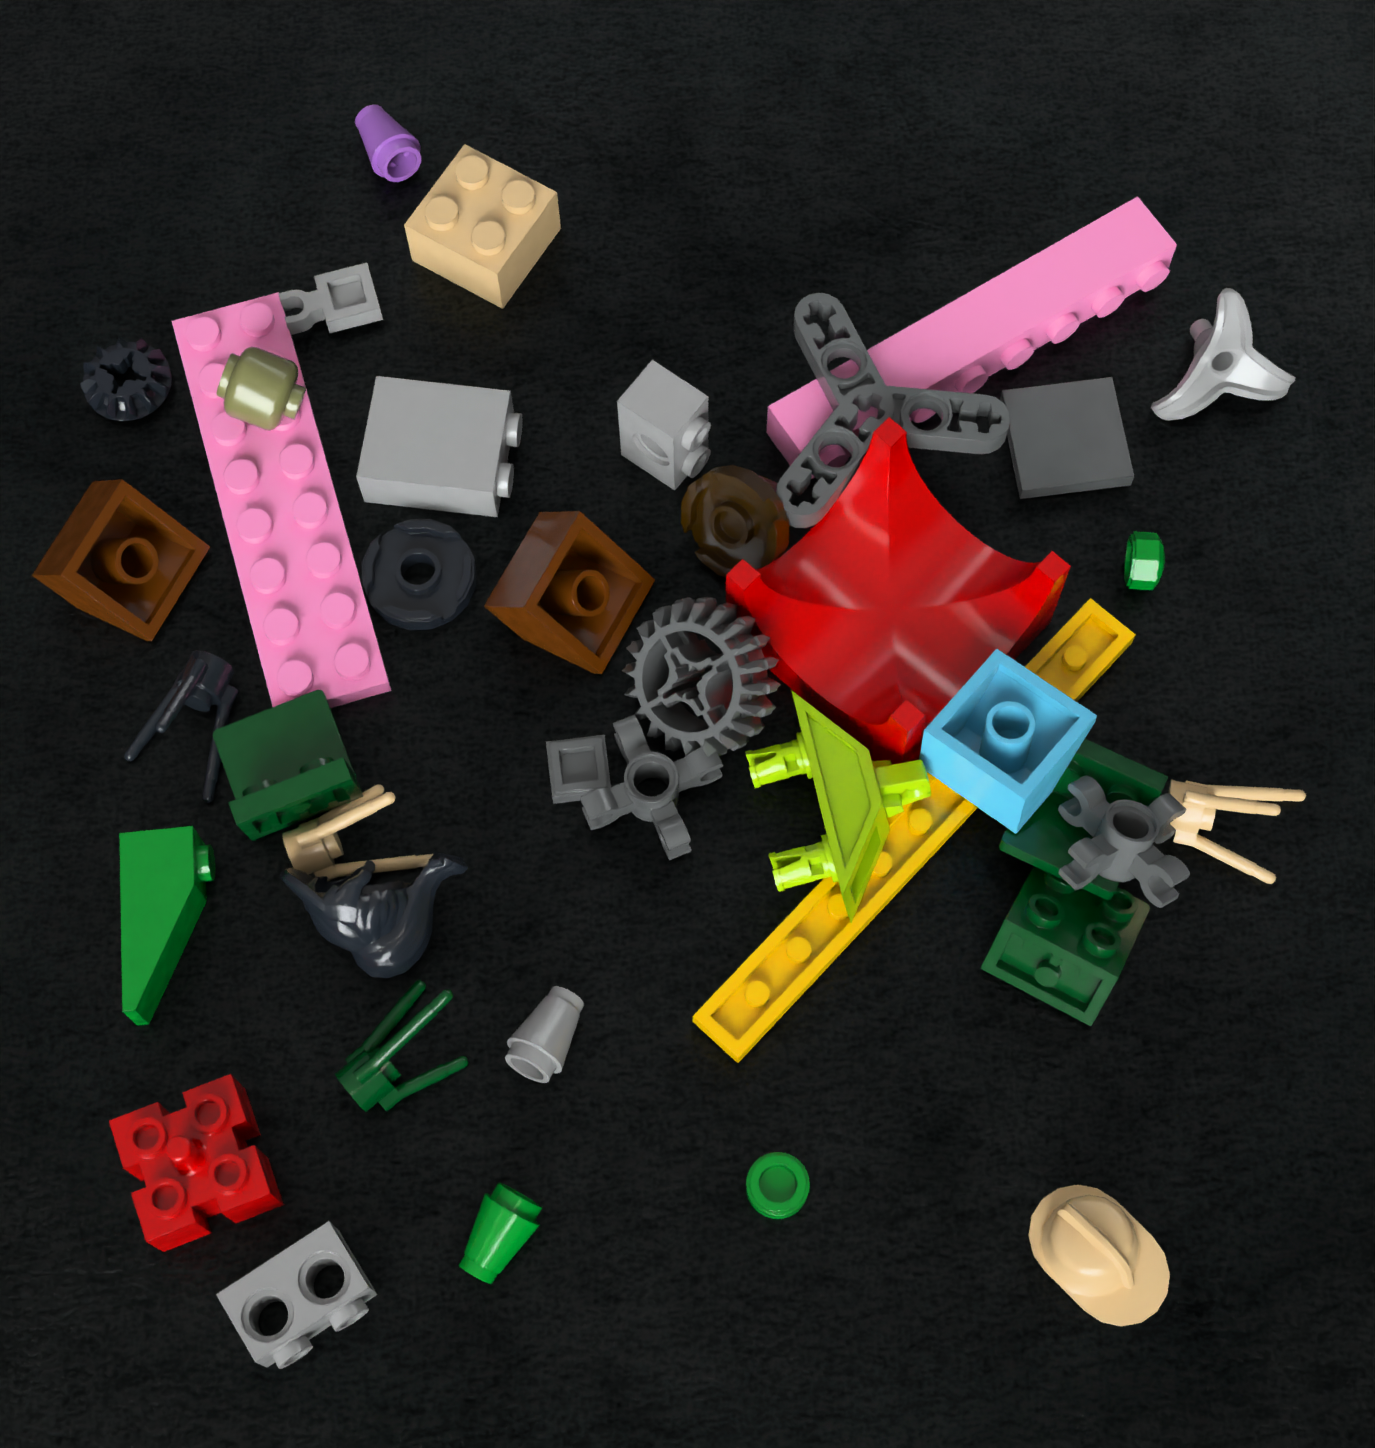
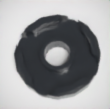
(424, 604)

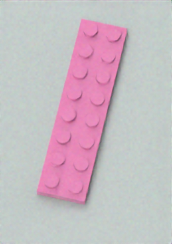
(282, 519)

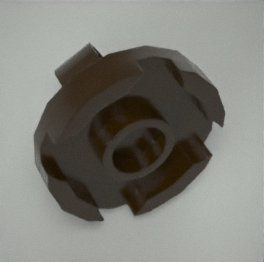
(735, 519)

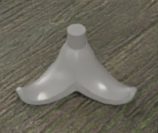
(1223, 364)

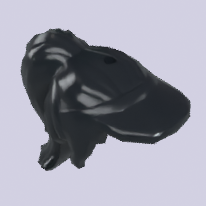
(379, 923)

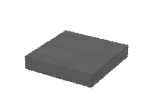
(1067, 438)

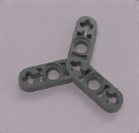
(860, 393)

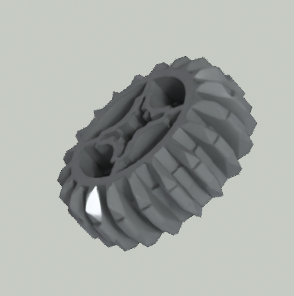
(674, 658)

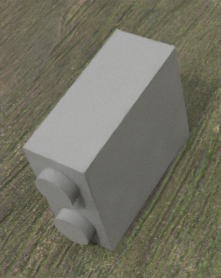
(438, 446)

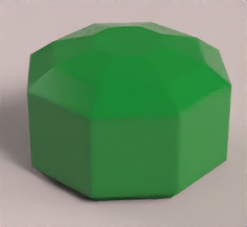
(1143, 560)

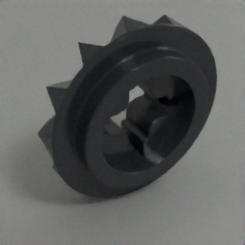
(136, 397)

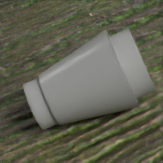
(545, 1036)

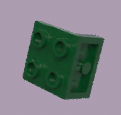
(286, 765)
(1046, 834)
(1065, 943)

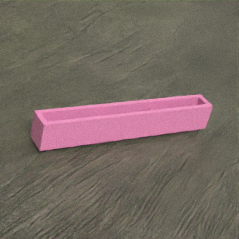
(997, 322)

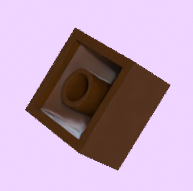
(121, 559)
(570, 590)

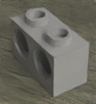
(291, 1280)

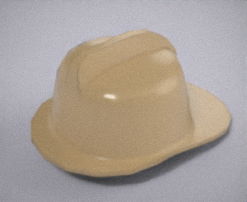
(1099, 1255)

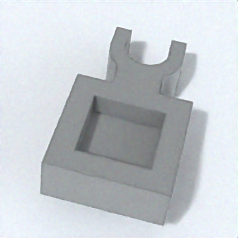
(342, 299)

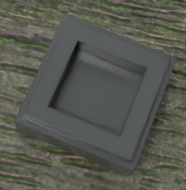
(577, 767)

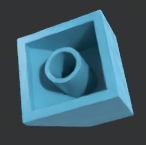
(1005, 740)

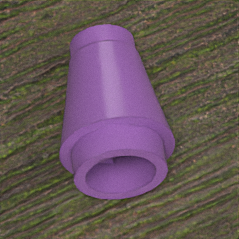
(389, 146)

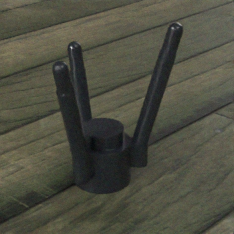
(199, 686)

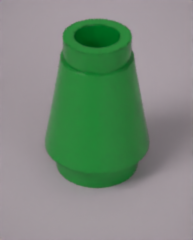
(499, 1232)

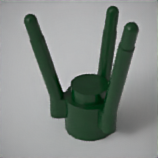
(369, 1069)

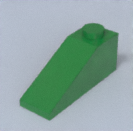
(160, 904)

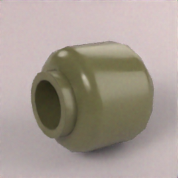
(260, 388)

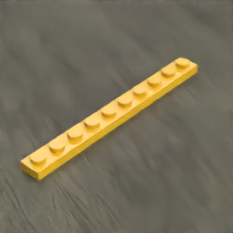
(820, 924)

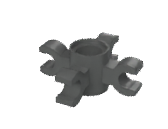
(693, 770)
(1123, 841)

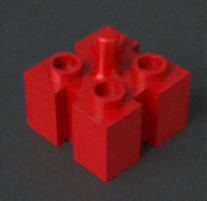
(195, 1163)

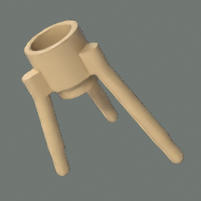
(1201, 807)
(317, 843)

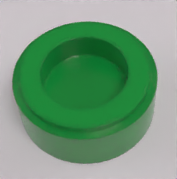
(777, 1185)

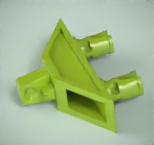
(852, 797)

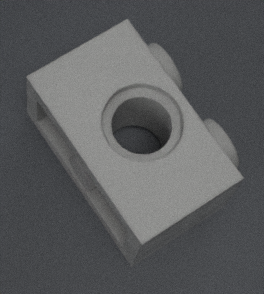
(664, 425)

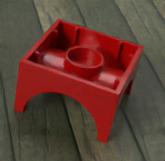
(891, 604)

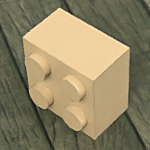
(483, 226)

